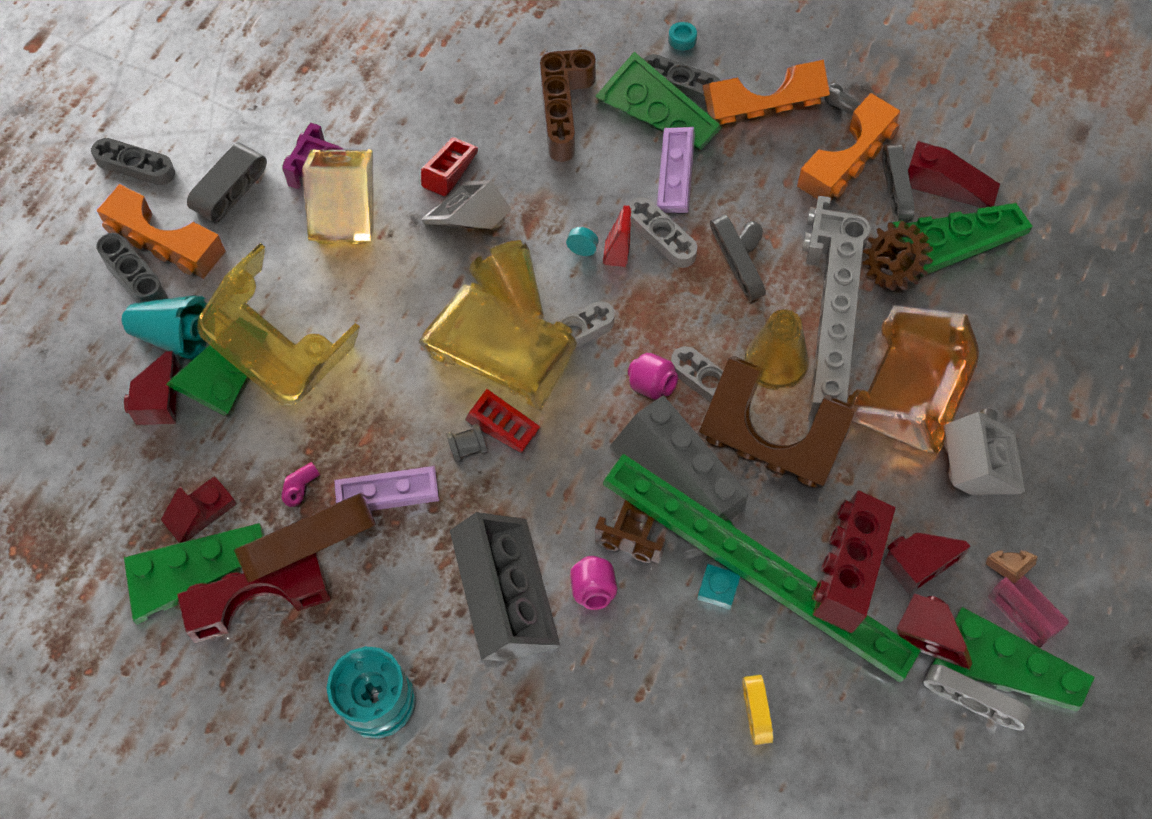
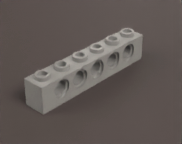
(836, 322)

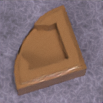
(1012, 564)

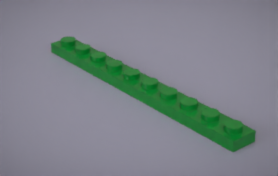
(753, 563)

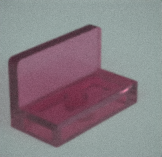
(1028, 610)

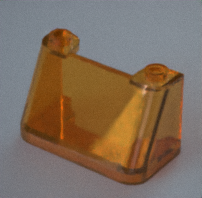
(919, 377)

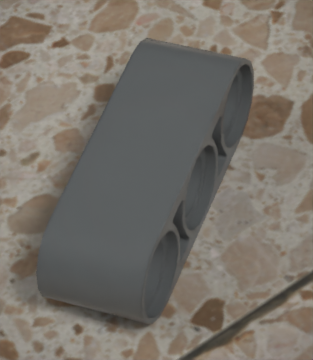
(226, 182)
(129, 269)

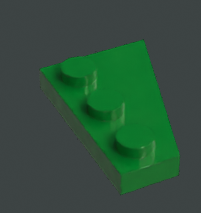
(210, 381)

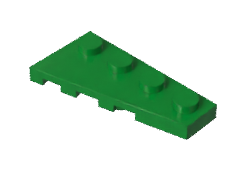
(969, 234)
(162, 573)
(1018, 665)

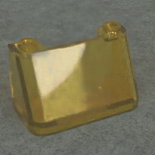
(500, 343)

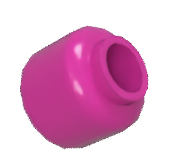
(652, 376)
(593, 582)

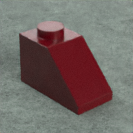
(149, 397)
(922, 558)
(933, 630)

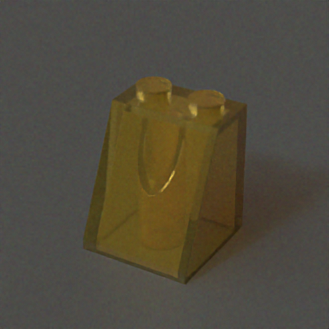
(339, 196)

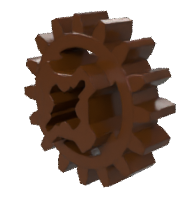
(887, 248)

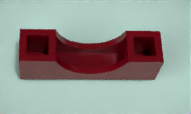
(211, 607)

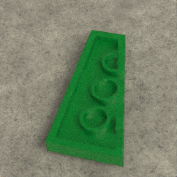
(655, 100)

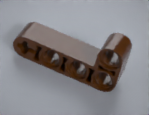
(560, 74)
(304, 537)

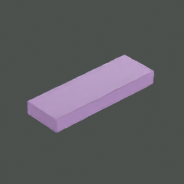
(676, 170)
(391, 488)

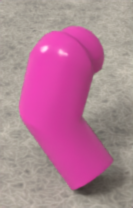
(295, 484)

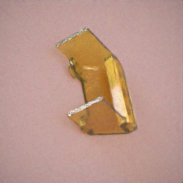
(257, 347)

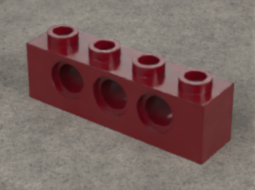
(854, 561)

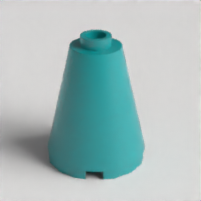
(168, 324)

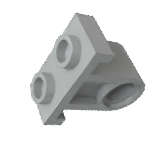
(829, 223)

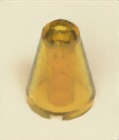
(509, 276)
(780, 350)

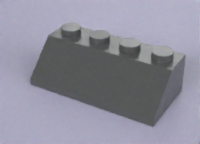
(675, 453)
(503, 587)

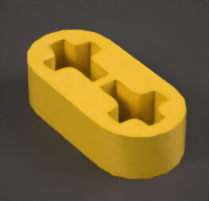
(757, 710)

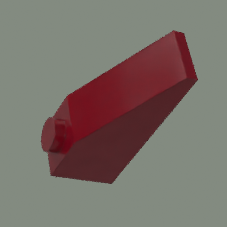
(951, 177)

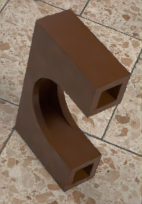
(730, 424)

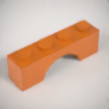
(801, 83)
(829, 171)
(190, 248)

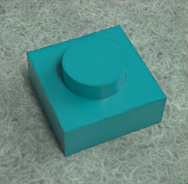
(718, 586)

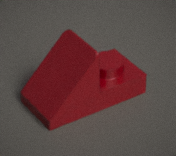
(194, 512)

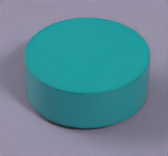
(682, 36)
(582, 241)

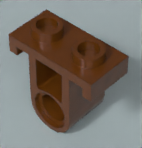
(631, 534)

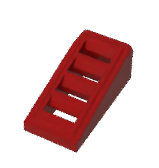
(444, 181)
(618, 240)
(486, 424)

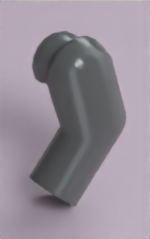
(840, 99)
(751, 235)

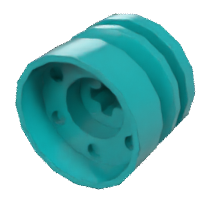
(359, 677)

